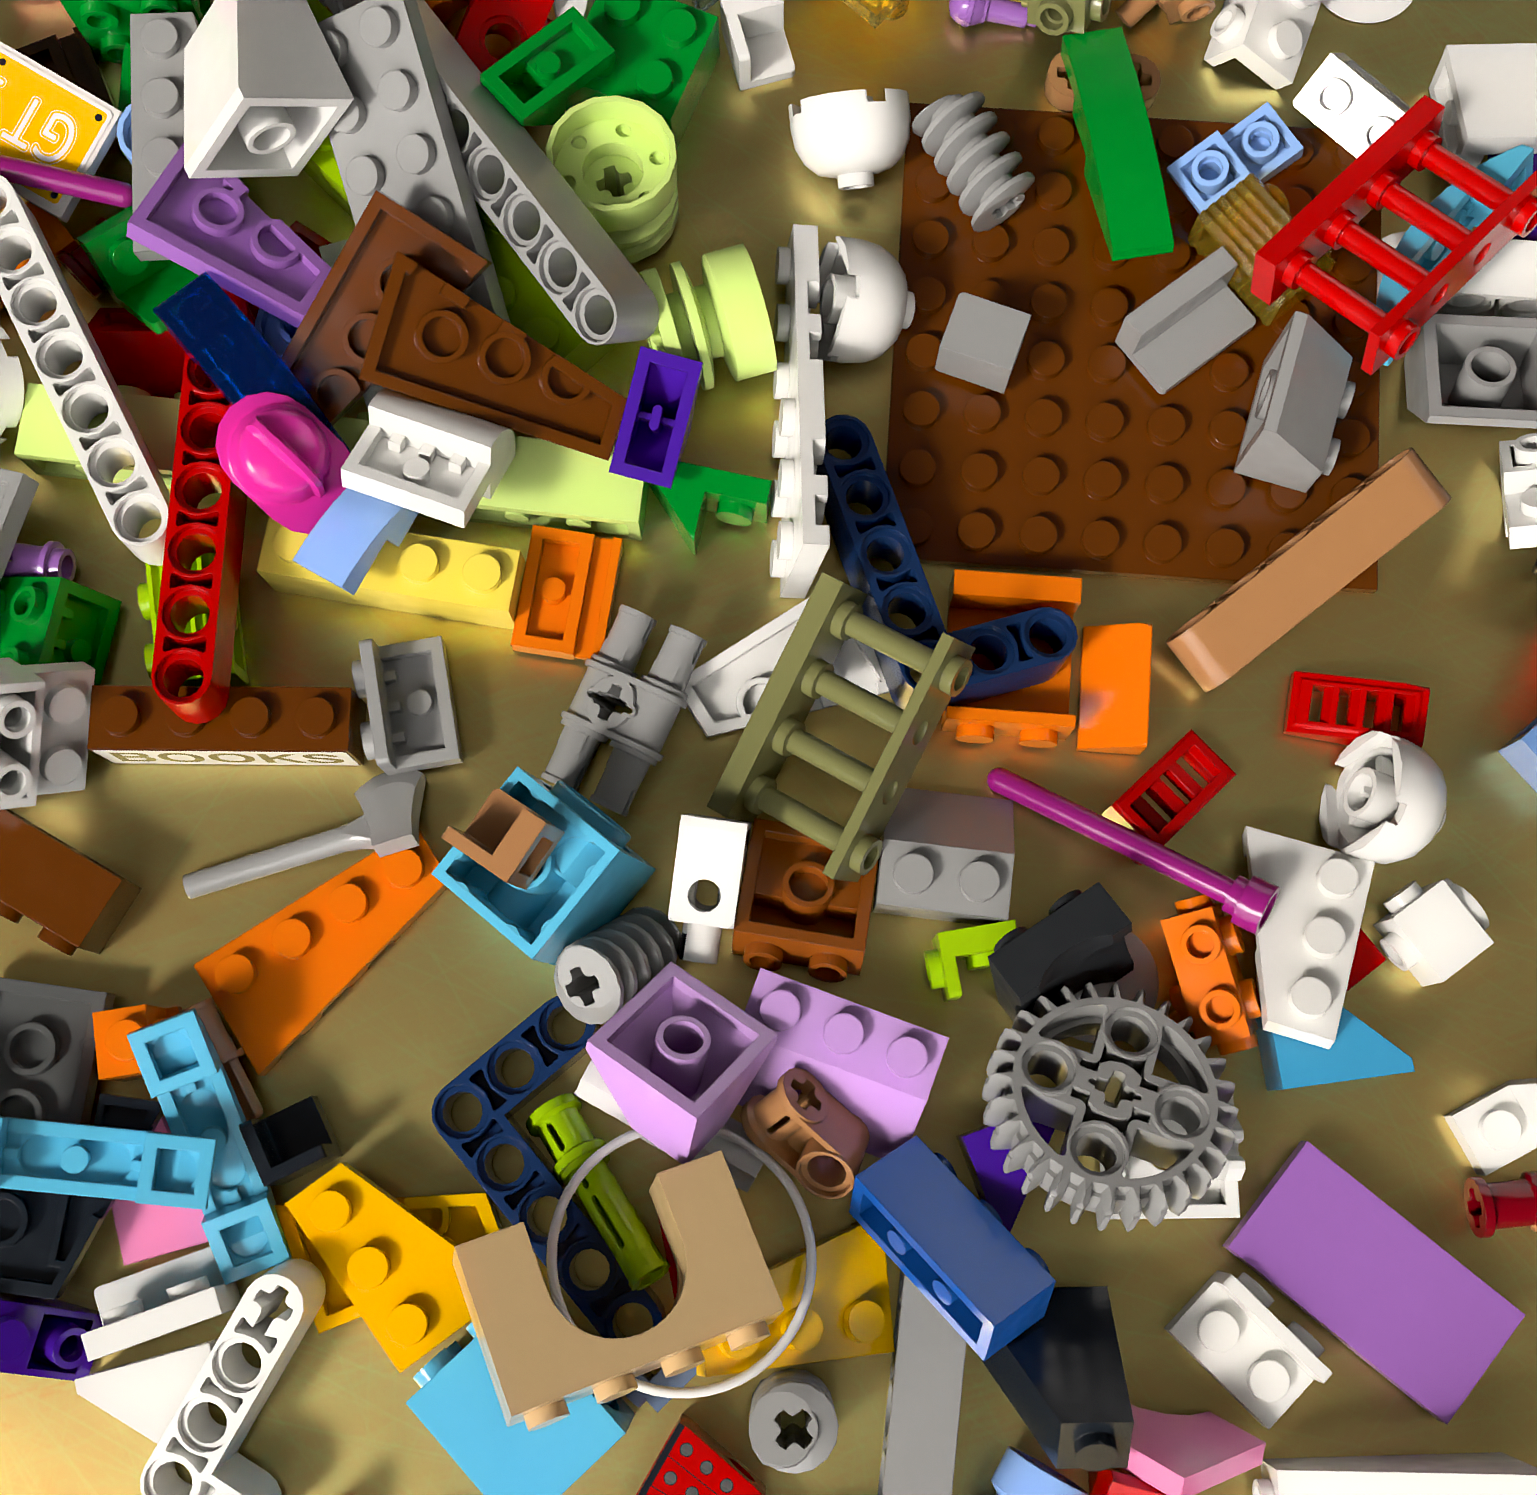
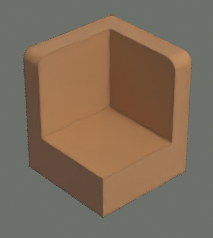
(507, 839)

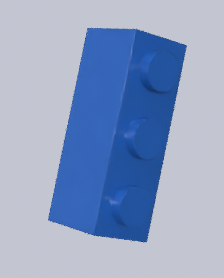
(952, 1246)

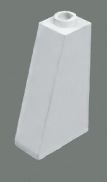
(1398, 1475)

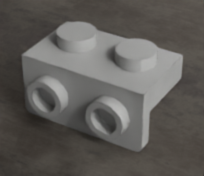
(408, 705)

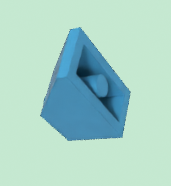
(1355, 1055)

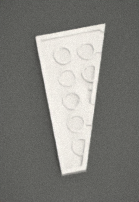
(801, 431)

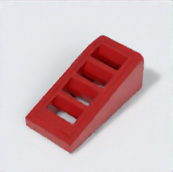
(1410, 698)
(1138, 815)

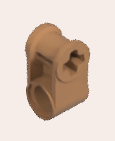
(812, 1133)

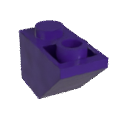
(44, 1337)

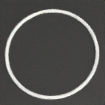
(787, 1337)

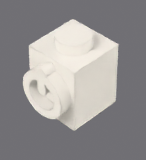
(1433, 930)

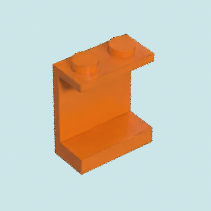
(1034, 713)

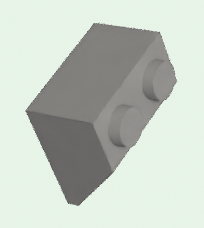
(1474, 371)
(1297, 407)
(947, 858)

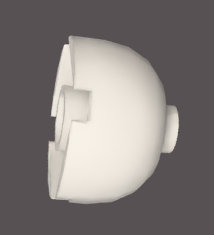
(851, 134)
(861, 301)
(1385, 800)

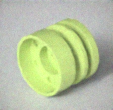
(621, 168)
(715, 318)

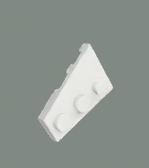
(730, 684)
(1309, 935)

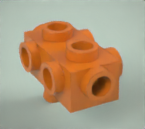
(1209, 975)

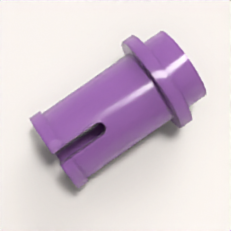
(41, 561)

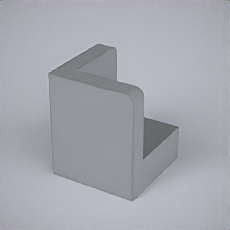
(982, 342)

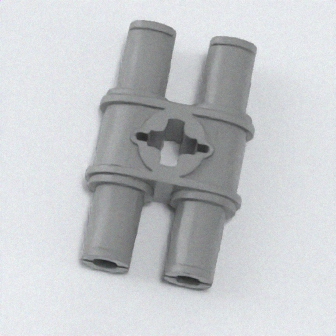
(613, 683)

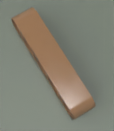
(1308, 569)

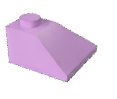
(679, 1060)

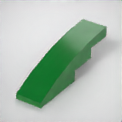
(1117, 144)

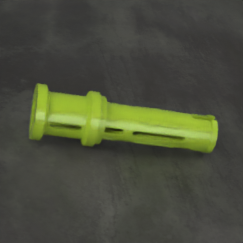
(570, 1145)

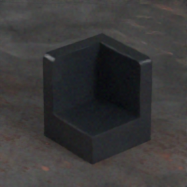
(290, 1142)

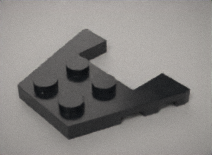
(50, 1232)

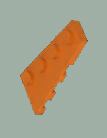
(303, 957)

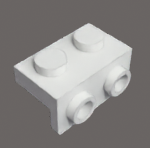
(1263, 36)

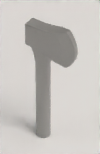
(388, 826)

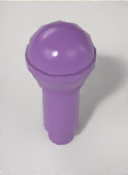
(996, 11)

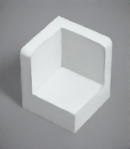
(756, 41)

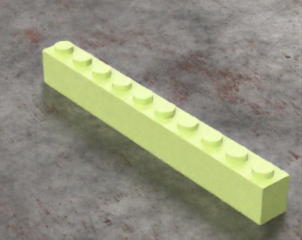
(541, 486)

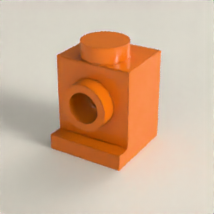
(112, 1046)

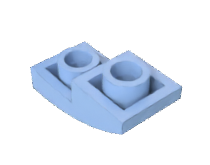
(1218, 163)
(351, 537)

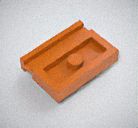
(566, 593)

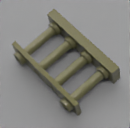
(778, 726)

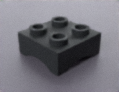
(1068, 948)

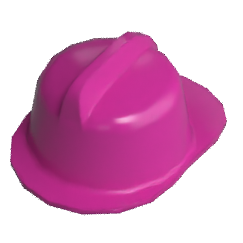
(281, 458)

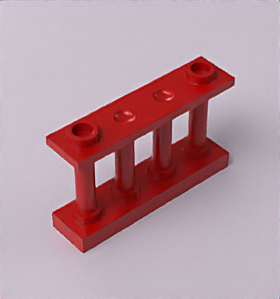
(1374, 182)

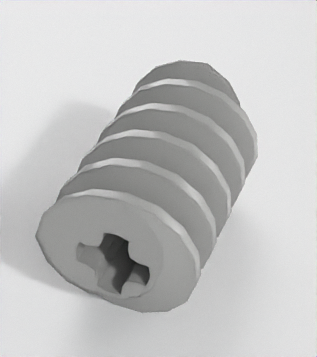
(973, 158)
(614, 963)
(792, 1448)

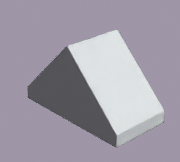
(146, 1390)

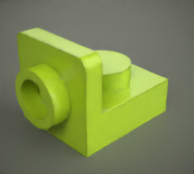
(967, 944)

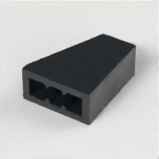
(1070, 1381)

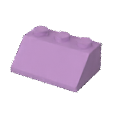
(859, 1055)

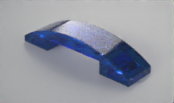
(229, 346)

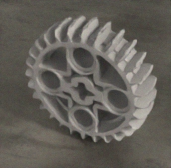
(1106, 1132)

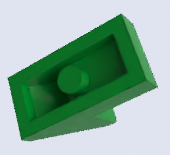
(548, 69)
(700, 489)

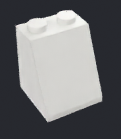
(258, 90)

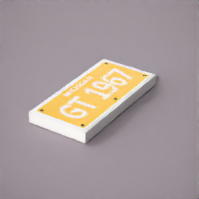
(51, 125)

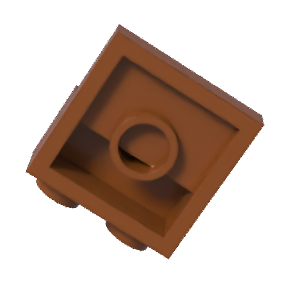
(796, 911)

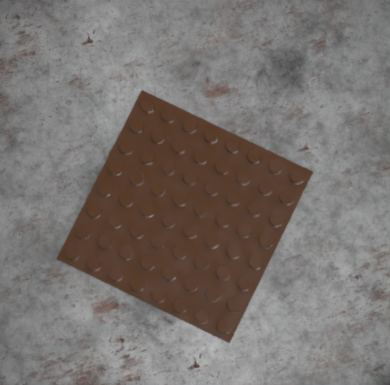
(1081, 451)

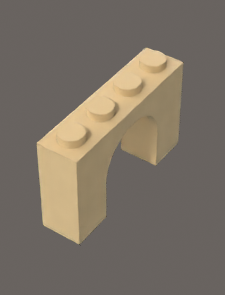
(547, 1362)

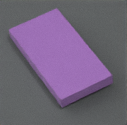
(1374, 1281)

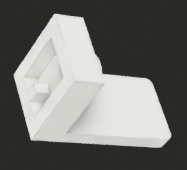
(1497, 1125)

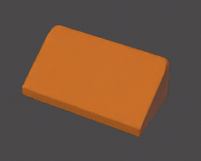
(1114, 688)

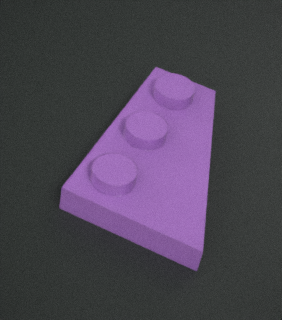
(223, 232)

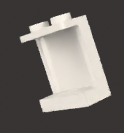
(1487, 98)

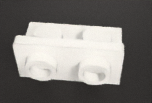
(1349, 103)
(159, 1302)
(1247, 1346)

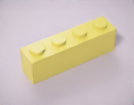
(418, 577)

